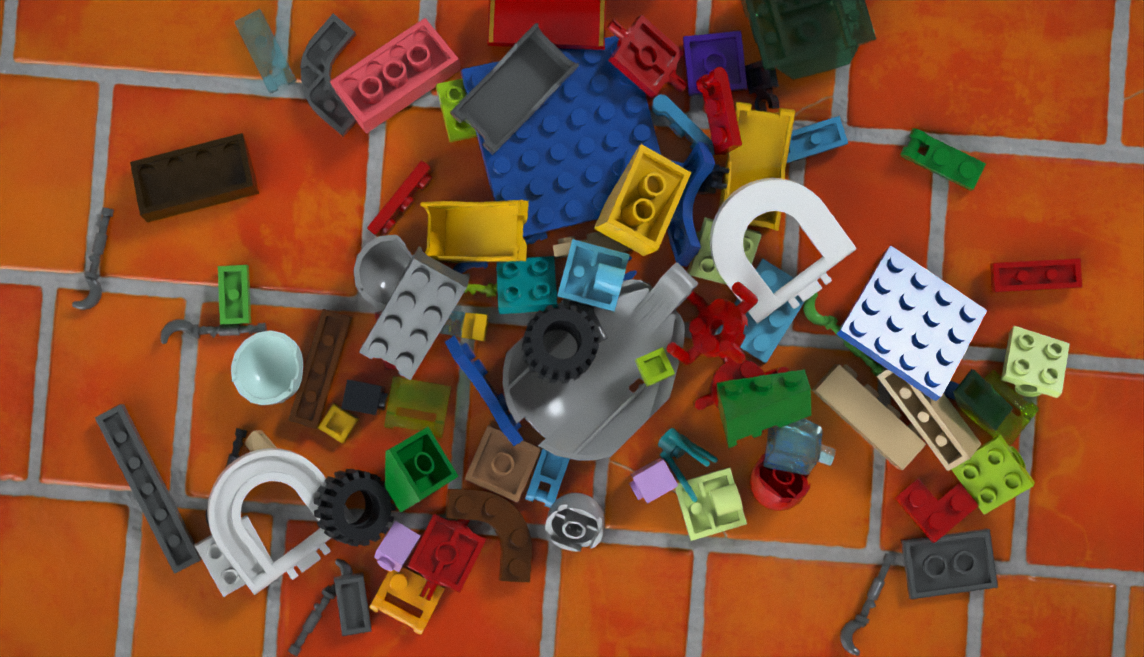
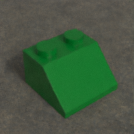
(416, 469)

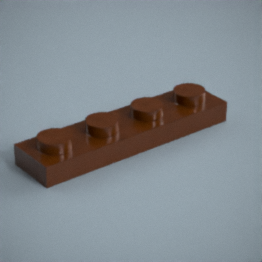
(320, 368)

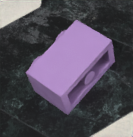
(652, 481)

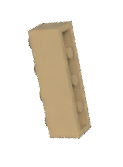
(868, 416)
(934, 420)

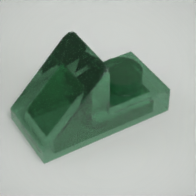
(982, 400)

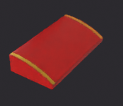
(564, 22)

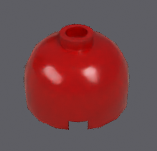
(777, 488)

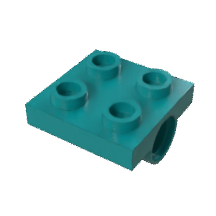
(526, 285)

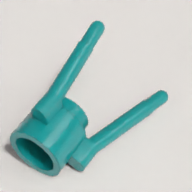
(676, 445)

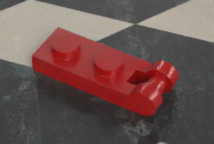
(720, 110)

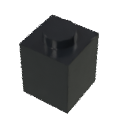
(364, 397)

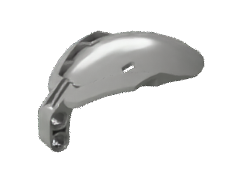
(598, 411)

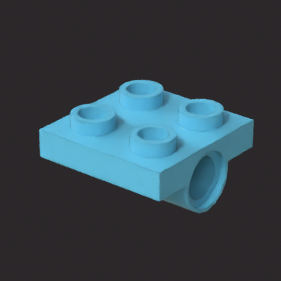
(593, 275)

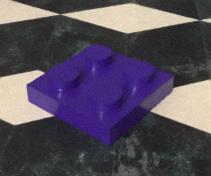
(711, 51)

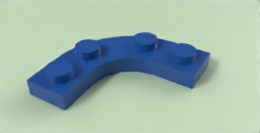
(681, 227)
(476, 373)

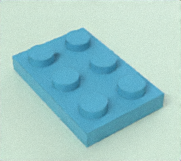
(765, 336)

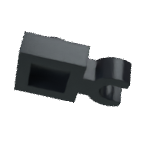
(762, 84)
(713, 181)

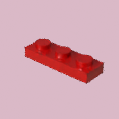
(401, 200)
(1036, 275)

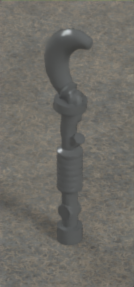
(91, 276)
(196, 331)
(315, 615)
(861, 620)

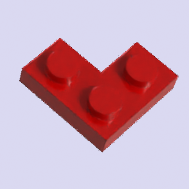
(934, 515)

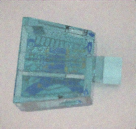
(797, 447)

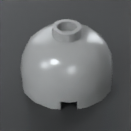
(575, 522)

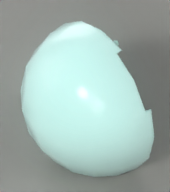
(267, 368)

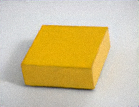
(338, 423)

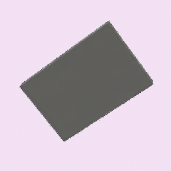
(950, 565)

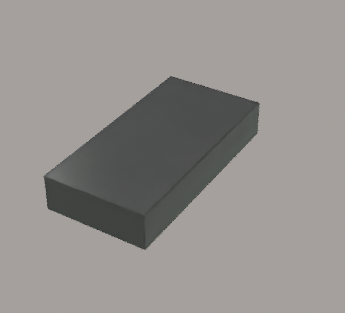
(352, 604)

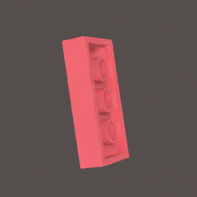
(396, 75)

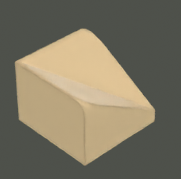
(258, 440)

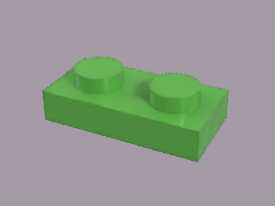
(234, 294)

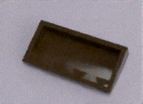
(193, 178)

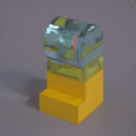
(466, 325)

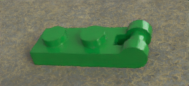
(943, 160)

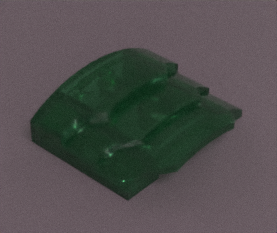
(808, 34)

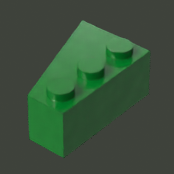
(762, 402)

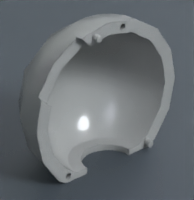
(380, 268)

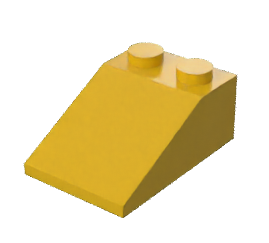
(643, 201)

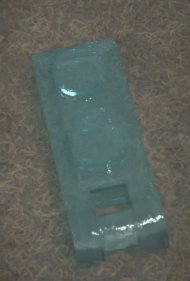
(264, 50)

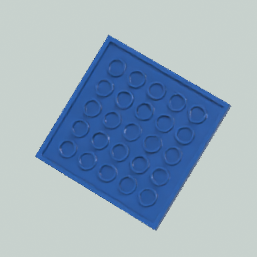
(572, 145)

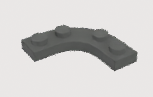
(317, 69)

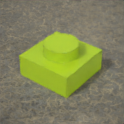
(654, 367)

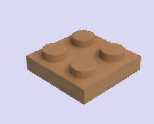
(501, 465)

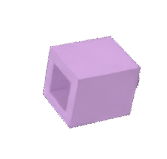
(396, 547)

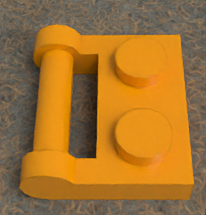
(407, 587)

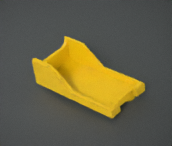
(762, 153)
(476, 231)

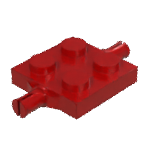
(646, 56)
(446, 554)

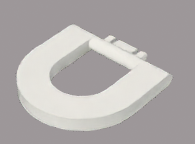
(811, 215)
(226, 521)

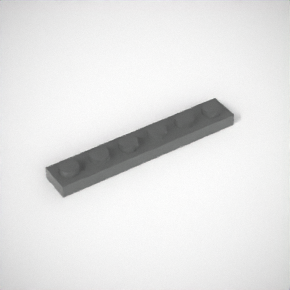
(148, 488)

